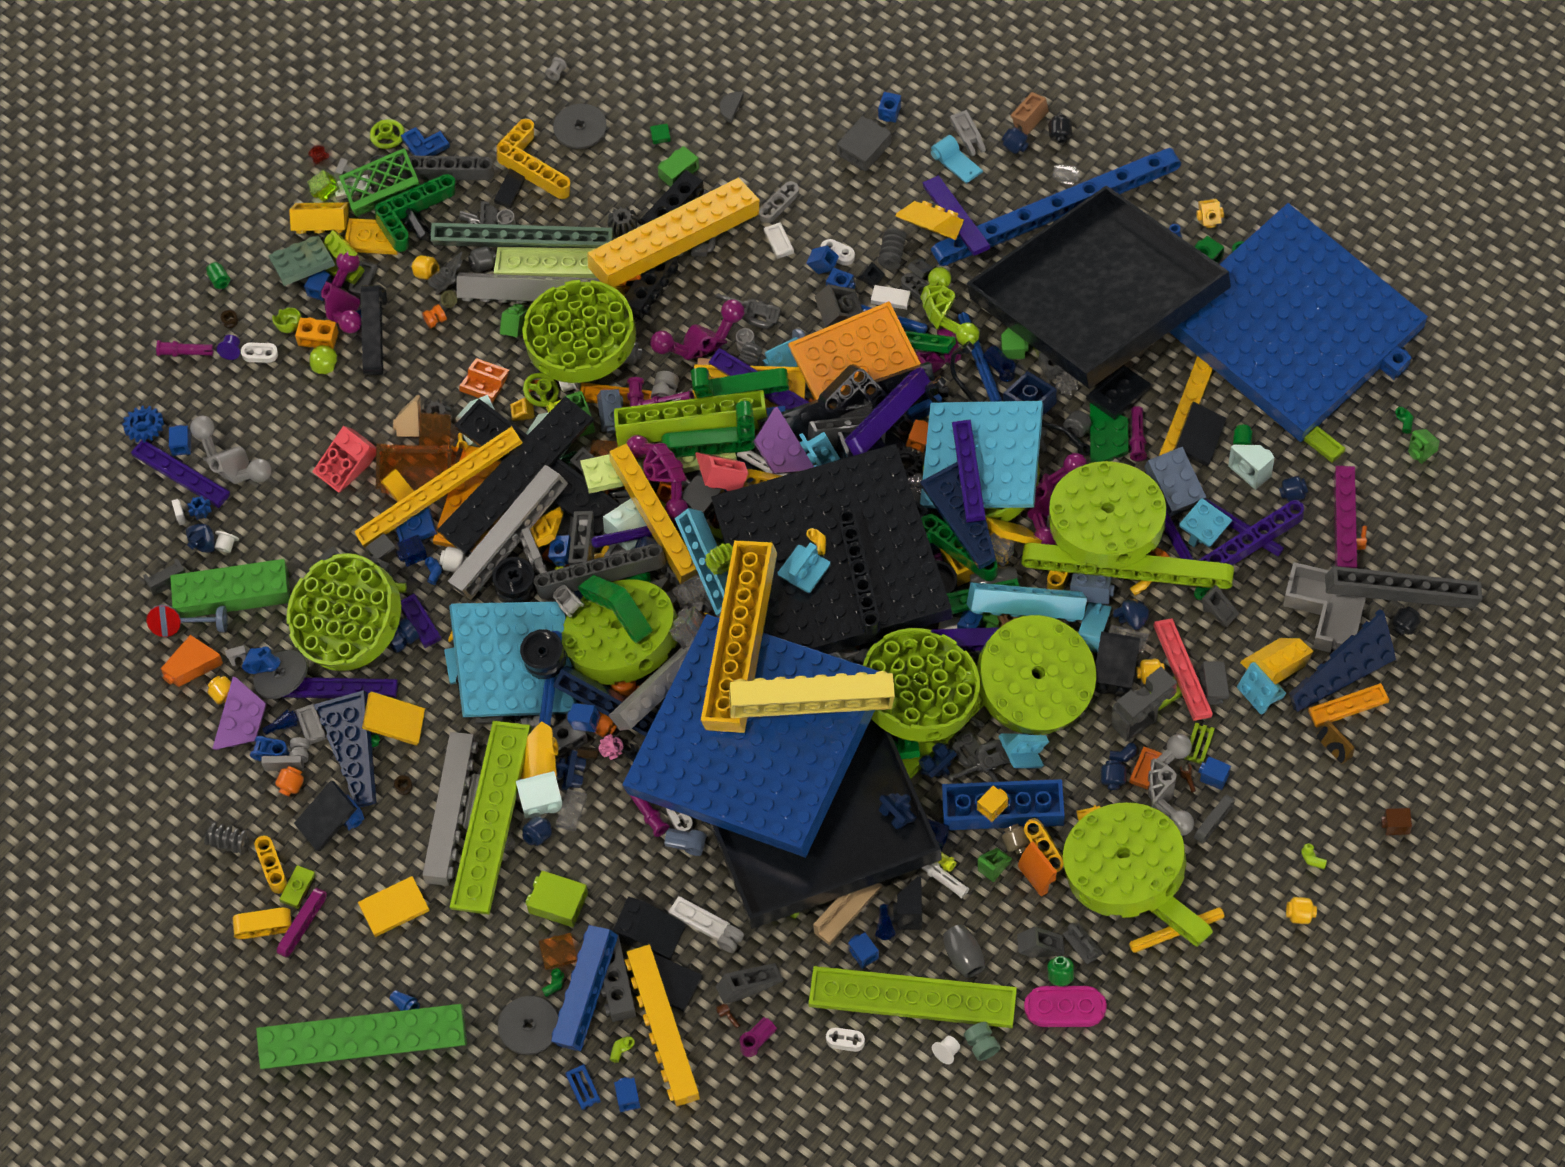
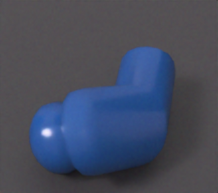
(434, 568)

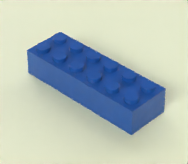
(1025, 801)

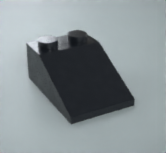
(645, 925)

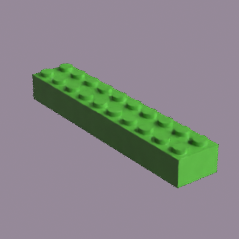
(361, 1036)

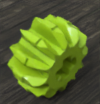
(719, 559)

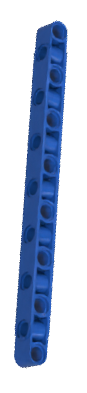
(1045, 210)

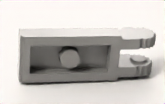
(967, 131)

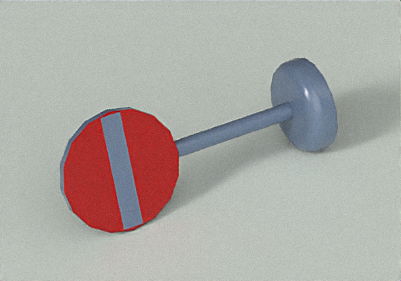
(166, 621)

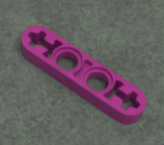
(301, 922)

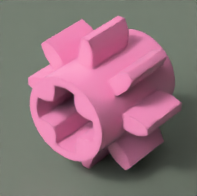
(611, 747)

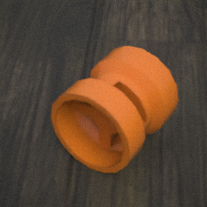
(434, 316)

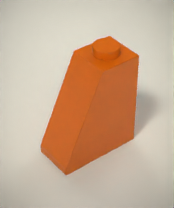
(190, 662)

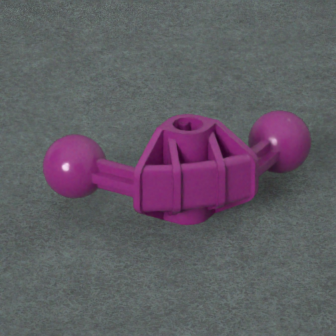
(339, 304)
(699, 339)
(662, 467)
(1043, 495)

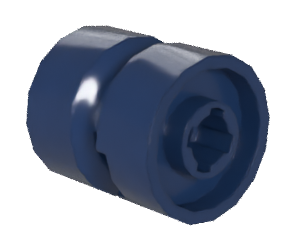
(405, 634)

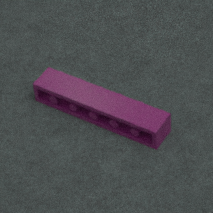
(1345, 517)

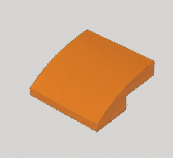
(484, 379)
(1037, 869)

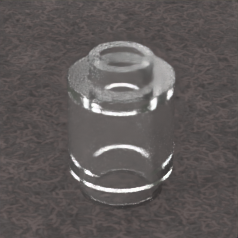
(1066, 173)

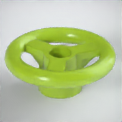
(386, 132)
(546, 383)

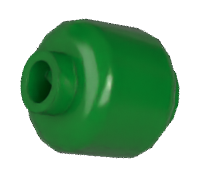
(1060, 971)

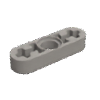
(778, 209)

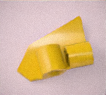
(540, 752)

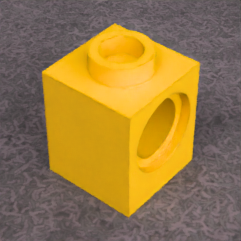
(992, 803)

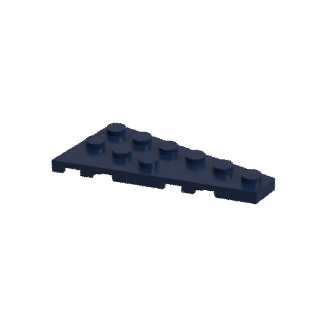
(946, 495)
(1349, 662)

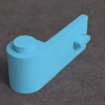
(949, 155)
(1093, 623)

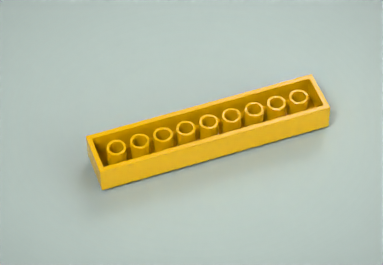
(673, 233)
(739, 630)

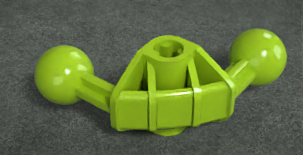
(937, 302)

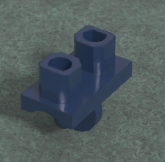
(573, 763)
(939, 763)
(899, 807)

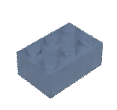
(1176, 480)

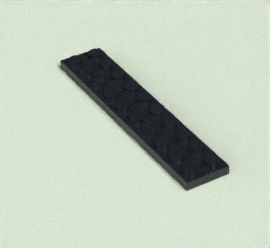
(799, 417)
(484, 423)
(506, 483)

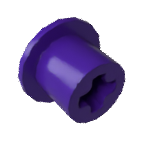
(229, 347)

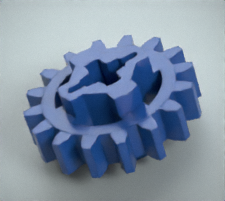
(143, 424)

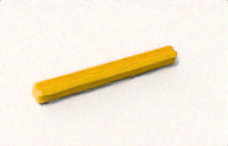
(1169, 933)

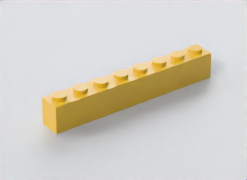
(653, 512)
(663, 1026)

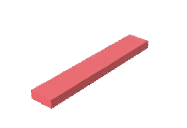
(1183, 669)

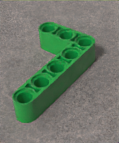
(421, 197)
(768, 380)
(718, 439)
(950, 546)
(620, 602)

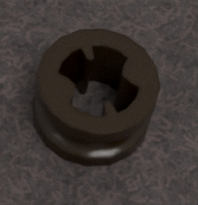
(226, 315)
(403, 790)

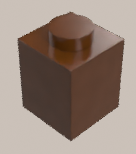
(1397, 821)

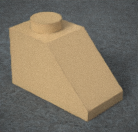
(408, 420)

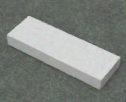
(698, 918)

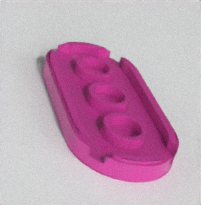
(1065, 1006)

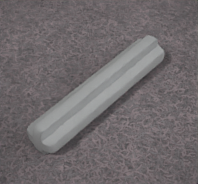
(470, 800)

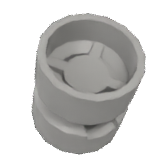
(665, 384)

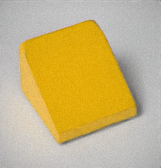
(522, 410)

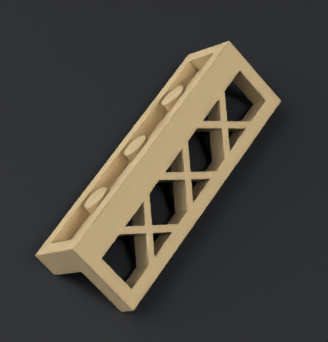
(843, 912)

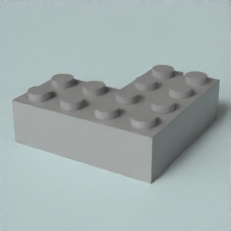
(1338, 613)

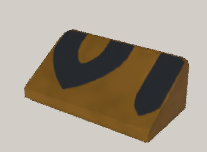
(1335, 742)

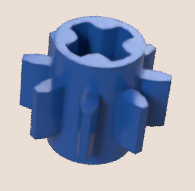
(199, 507)

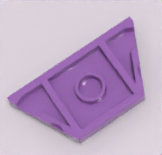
(780, 446)
(240, 717)

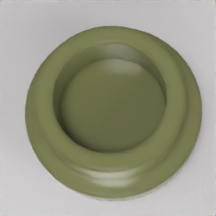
(449, 298)

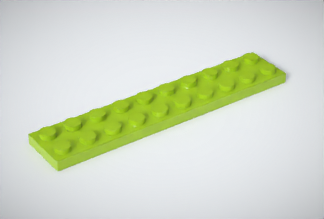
(490, 818)
(912, 997)

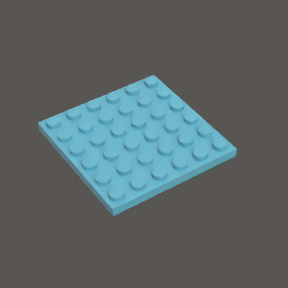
(1005, 448)
(490, 661)

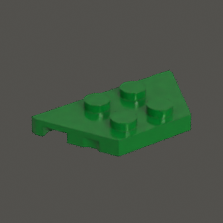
(1107, 436)

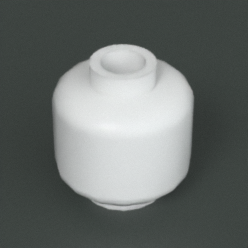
(451, 559)

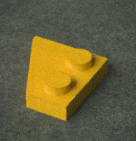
(547, 527)

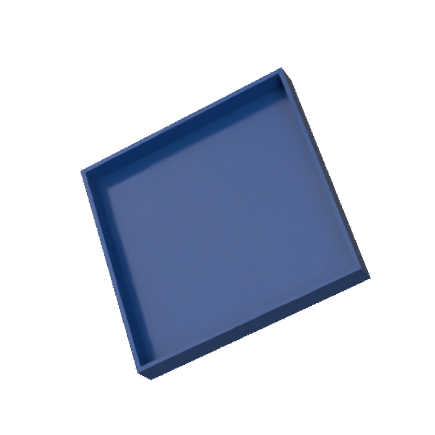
(1299, 322)
(759, 782)

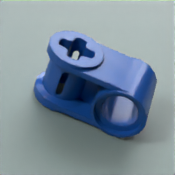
(260, 661)
(268, 747)

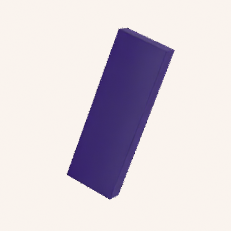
(420, 620)

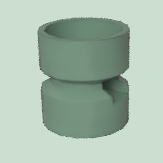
(983, 1043)

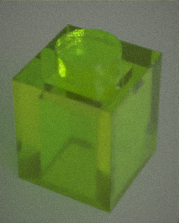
(323, 185)

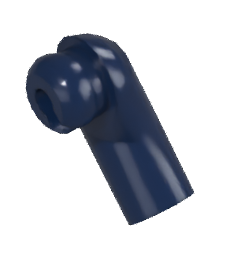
(1125, 755)

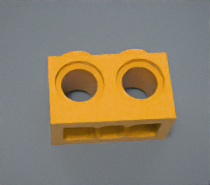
(316, 334)

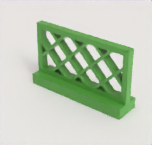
(368, 203)

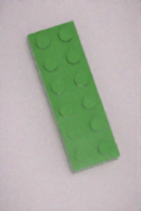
(232, 587)

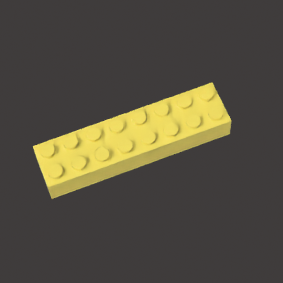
(811, 695)

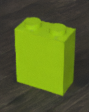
(557, 898)

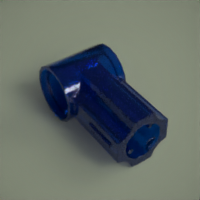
(1000, 363)

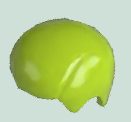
(287, 320)
(323, 359)

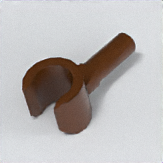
(1187, 775)
(723, 1010)

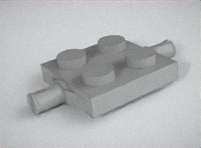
(531, 552)

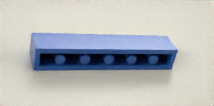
(584, 988)

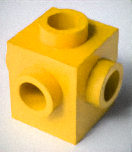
(1205, 208)

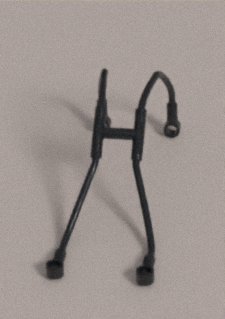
(940, 382)

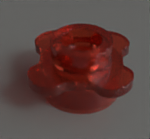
(315, 151)

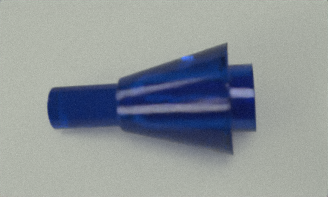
(285, 720)
(884, 928)

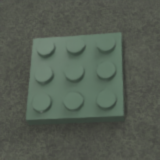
(301, 260)

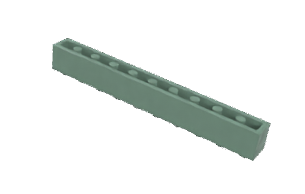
(519, 235)

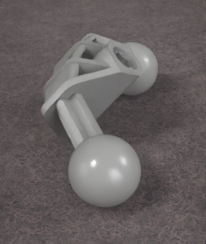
(229, 463)
(1163, 780)

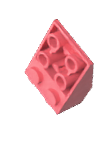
(345, 459)
(722, 471)

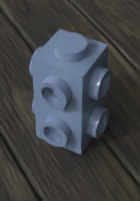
(607, 402)
(1095, 588)

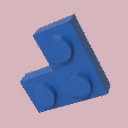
(424, 147)

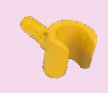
(462, 444)

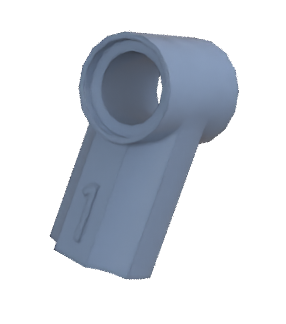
(691, 841)

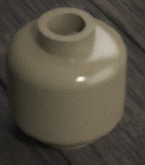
(1015, 839)

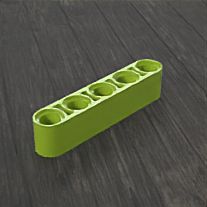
(1184, 921)

